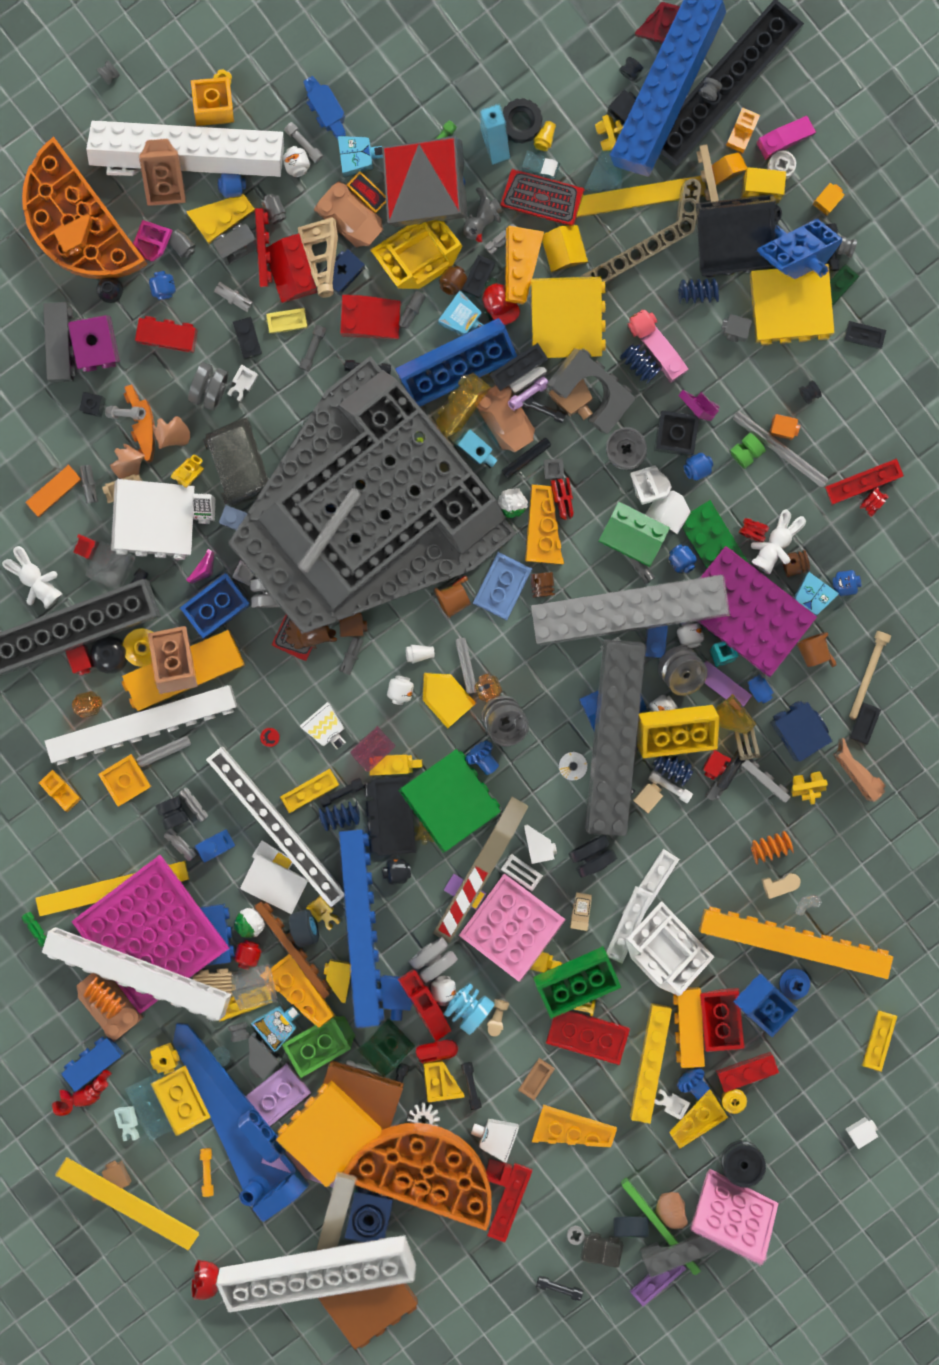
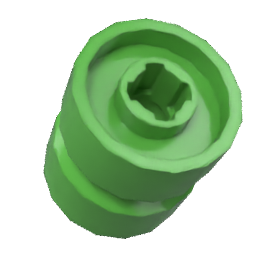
(749, 449)

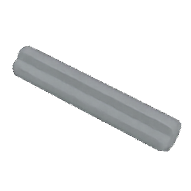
(466, 665)
(163, 751)

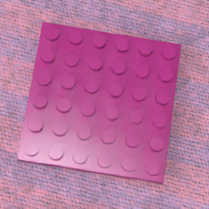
(154, 922)

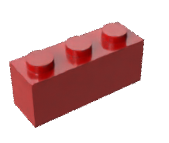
(166, 334)
(747, 1071)

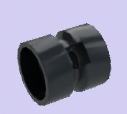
(172, 813)

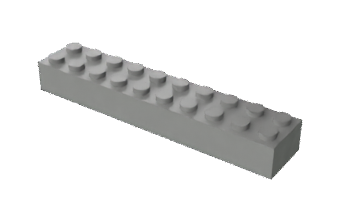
(630, 610)

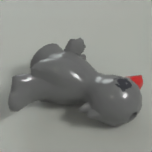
(486, 213)

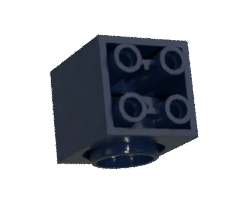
(801, 730)
(368, 1203)

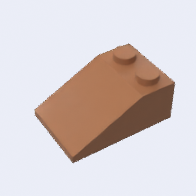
(172, 660)

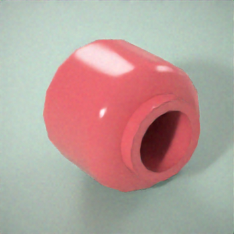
(642, 324)

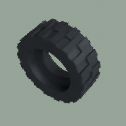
(532, 110)

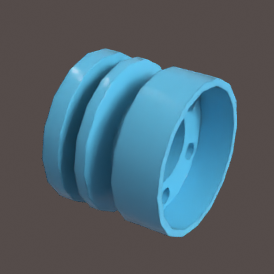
(469, 1008)

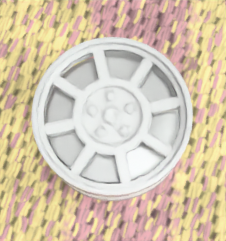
(782, 162)

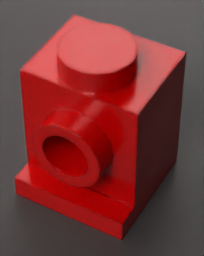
(715, 764)

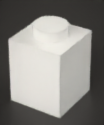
(862, 1132)

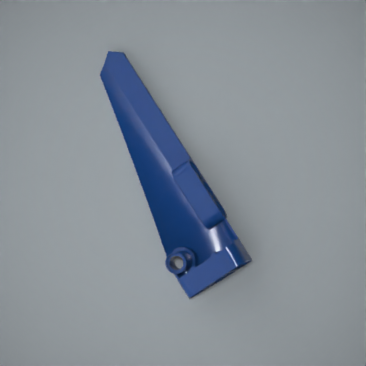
(241, 1131)

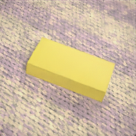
(287, 320)

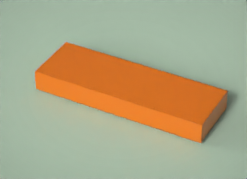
(53, 490)

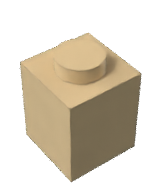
(648, 797)

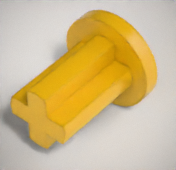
(588, 1007)

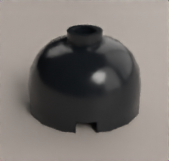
(108, 655)

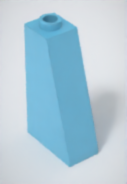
(494, 134)

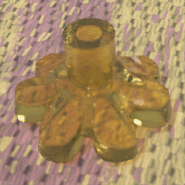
(420, 834)

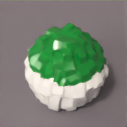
(512, 502)
(249, 923)

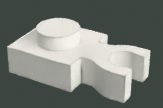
(244, 380)
(673, 1105)

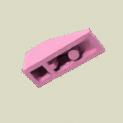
(665, 355)

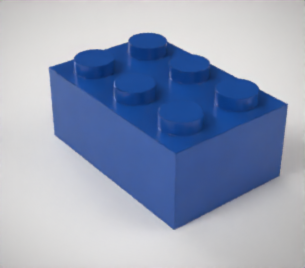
(215, 606)
(765, 1005)

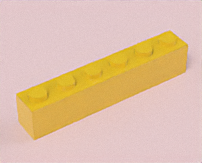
(650, 1063)

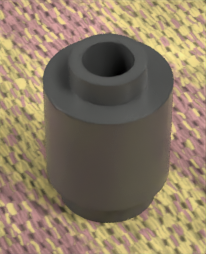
(274, 208)
(182, 244)

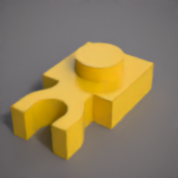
(321, 910)

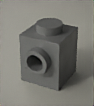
(736, 328)

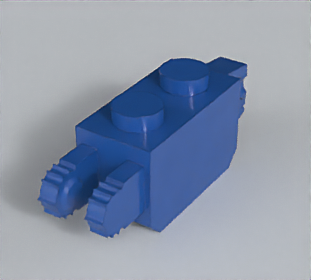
(326, 106)

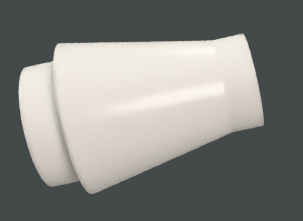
(418, 653)

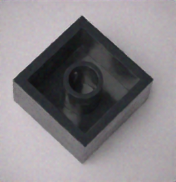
(676, 433)

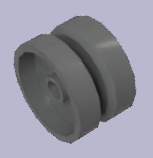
(208, 386)

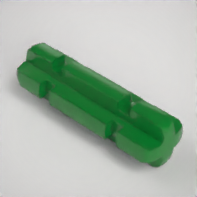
(34, 928)

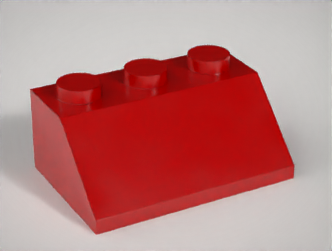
(291, 269)
(722, 1020)

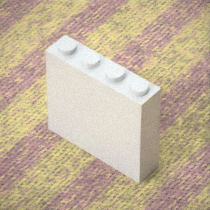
(152, 519)

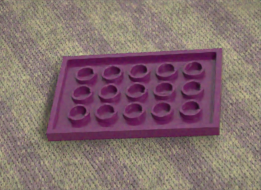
(762, 616)

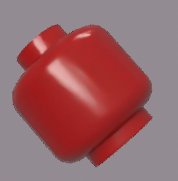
(247, 954)

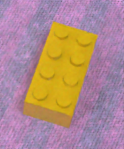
(677, 731)

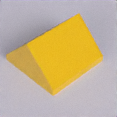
(564, 248)

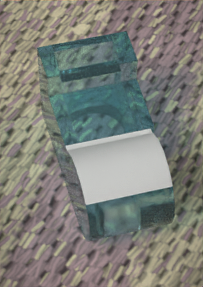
(540, 166)

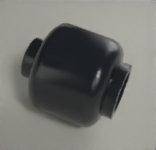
(396, 871)

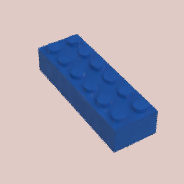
(443, 367)

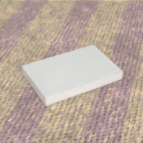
(274, 884)

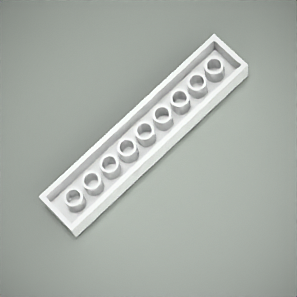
(198, 147)
(316, 1274)

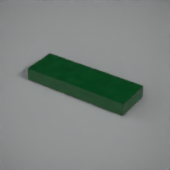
(842, 282)

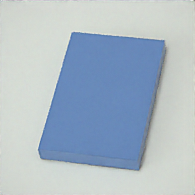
(502, 586)

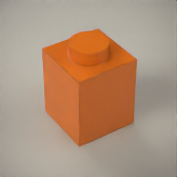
(784, 427)

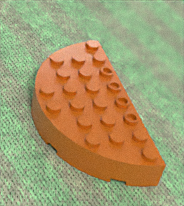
(58, 195)
(427, 1170)

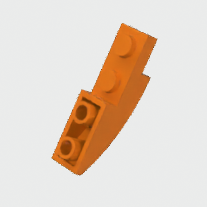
(143, 430)

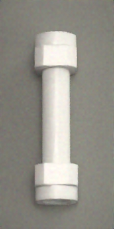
(684, 795)

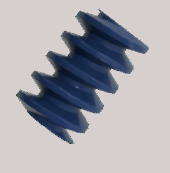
(699, 290)
(640, 363)
(674, 768)
(340, 816)

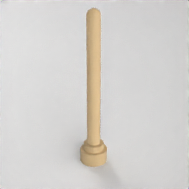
(881, 640)

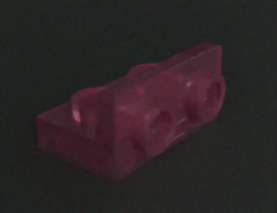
(372, 749)

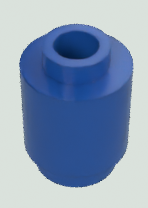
(760, 689)

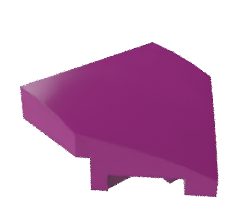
(700, 405)

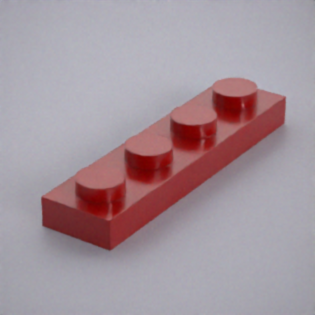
(264, 257)
(864, 481)
(509, 1202)

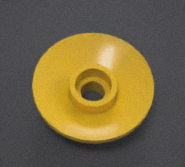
(132, 642)

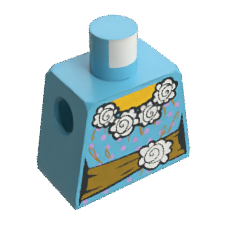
(276, 1026)

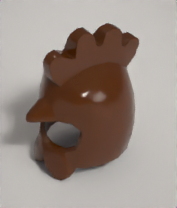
(311, 638)

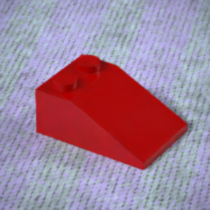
(370, 317)

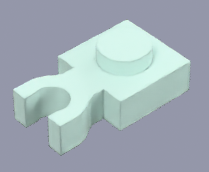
(127, 1120)

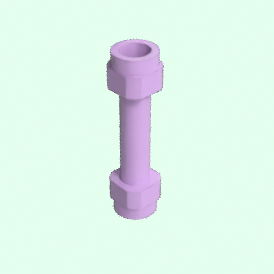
(539, 385)

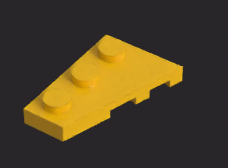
(220, 216)
(699, 1119)

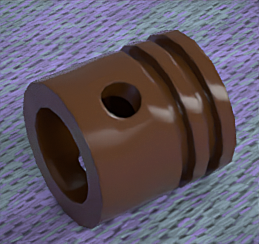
(798, 563)
(542, 584)

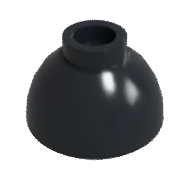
(109, 290)

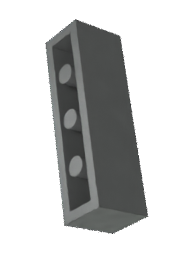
(58, 342)

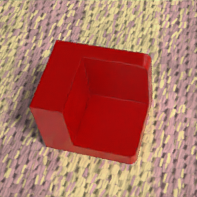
(85, 547)
(498, 1172)

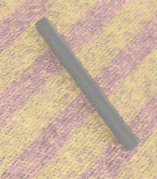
(780, 449)

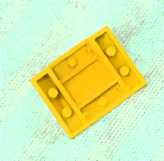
(418, 253)

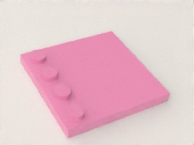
(512, 927)
(735, 1217)

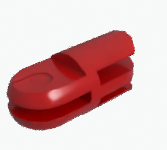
(562, 499)
(436, 1051)

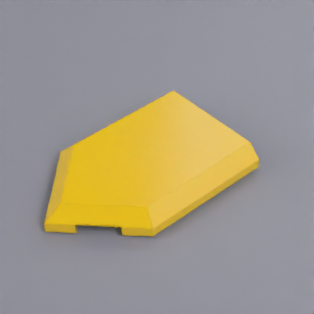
(445, 697)

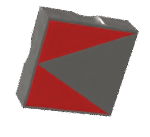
(424, 181)

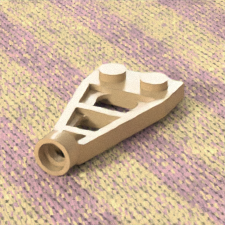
(316, 233)

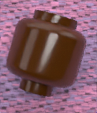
(453, 280)

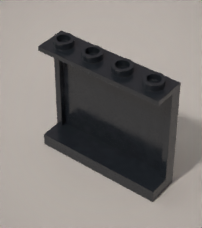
(732, 233)

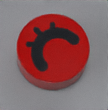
(270, 737)

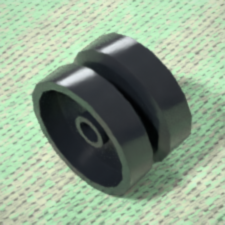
(594, 858)
(753, 1168)

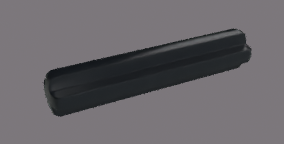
(526, 457)
(731, 769)

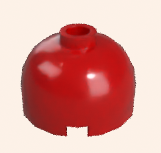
(205, 1280)

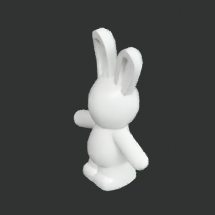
(779, 540)
(31, 576)

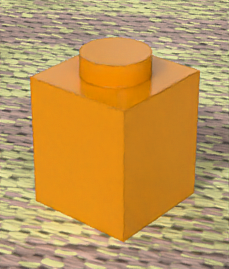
(829, 198)

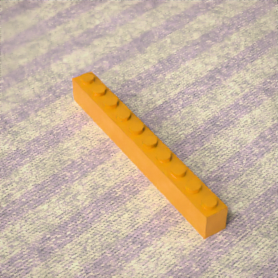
(795, 943)

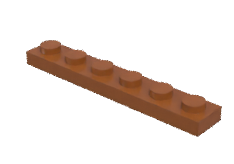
(298, 955)

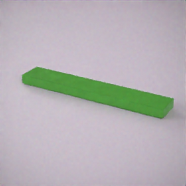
(648, 1211)

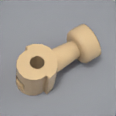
(495, 1023)

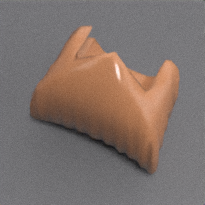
(172, 433)
(128, 462)
(671, 1210)

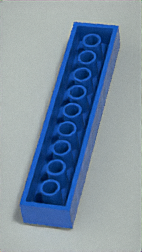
(667, 85)
(360, 928)

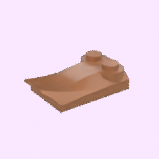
(161, 173)
(352, 216)
(508, 426)
(868, 785)
(122, 1021)

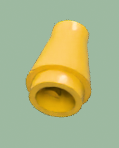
(545, 136)

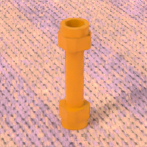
(206, 1156)

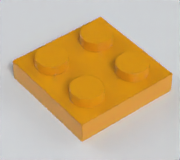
(124, 780)

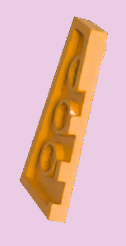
(521, 258)
(542, 533)
(300, 992)
(564, 1127)

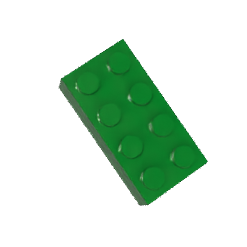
(577, 982)

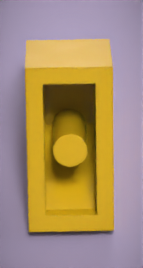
(338, 977)

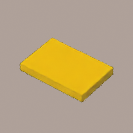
(180, 1100)

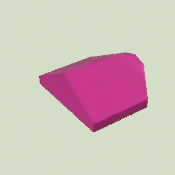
(152, 240)
(203, 569)

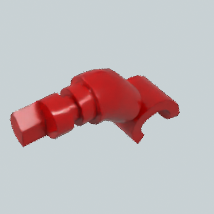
(82, 1097)

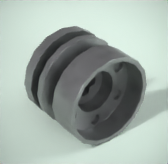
(625, 437)
(505, 721)

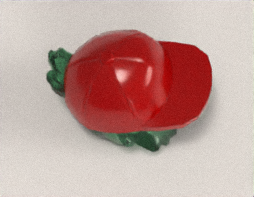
(495, 303)

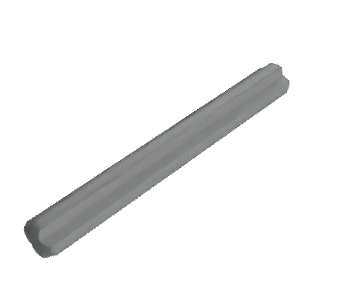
(329, 530)

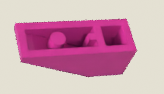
(785, 137)

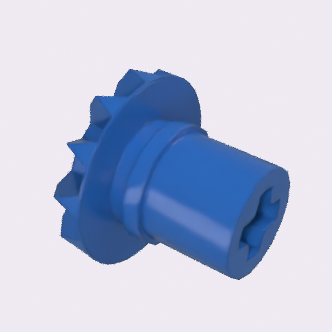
(483, 757)
(794, 983)
(693, 1082)

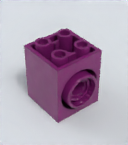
(103, 352)

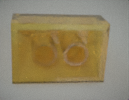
(461, 404)

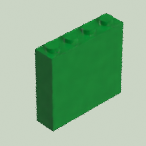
(450, 800)

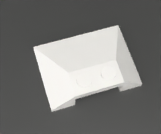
(667, 950)

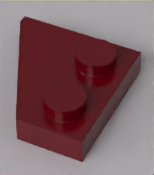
(658, 23)

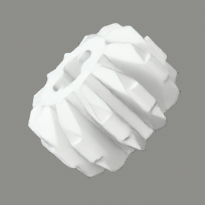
(424, 1111)

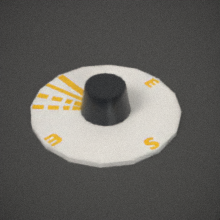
(573, 766)

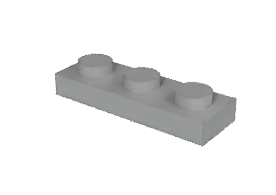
(766, 779)

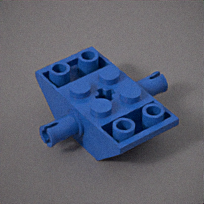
(802, 249)

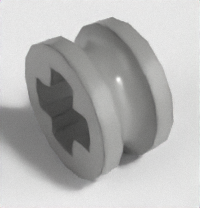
(581, 1236)

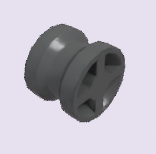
(108, 72)
(710, 89)
(847, 247)
(238, 1032)

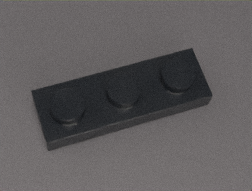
(518, 367)

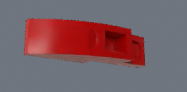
(425, 1004)

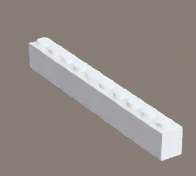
(141, 724)
(276, 826)
(136, 974)

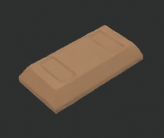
(536, 1079)

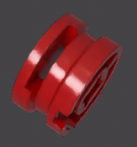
(874, 501)
(754, 530)

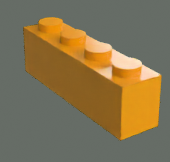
(689, 1028)

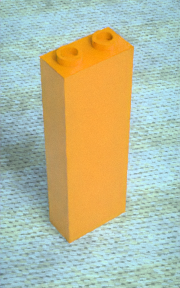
(210, 658)

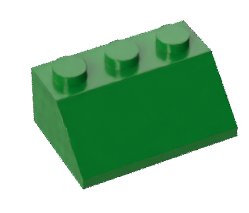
(634, 534)

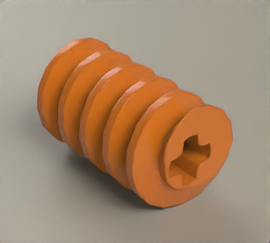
(771, 847)
(103, 999)

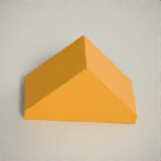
(728, 167)

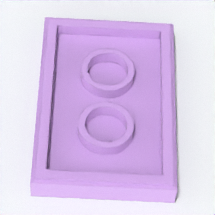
(278, 1094)

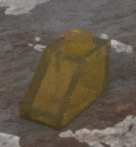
(734, 716)

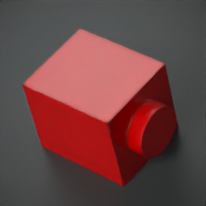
(80, 660)

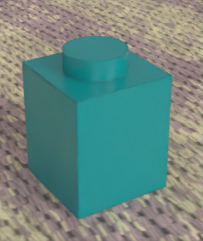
(722, 654)

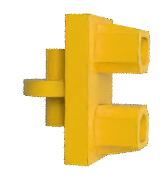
(608, 125)
(188, 471)
(810, 790)

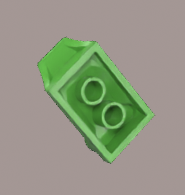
(319, 1045)

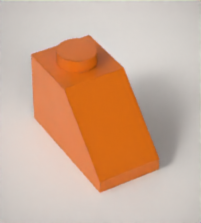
(74, 235)

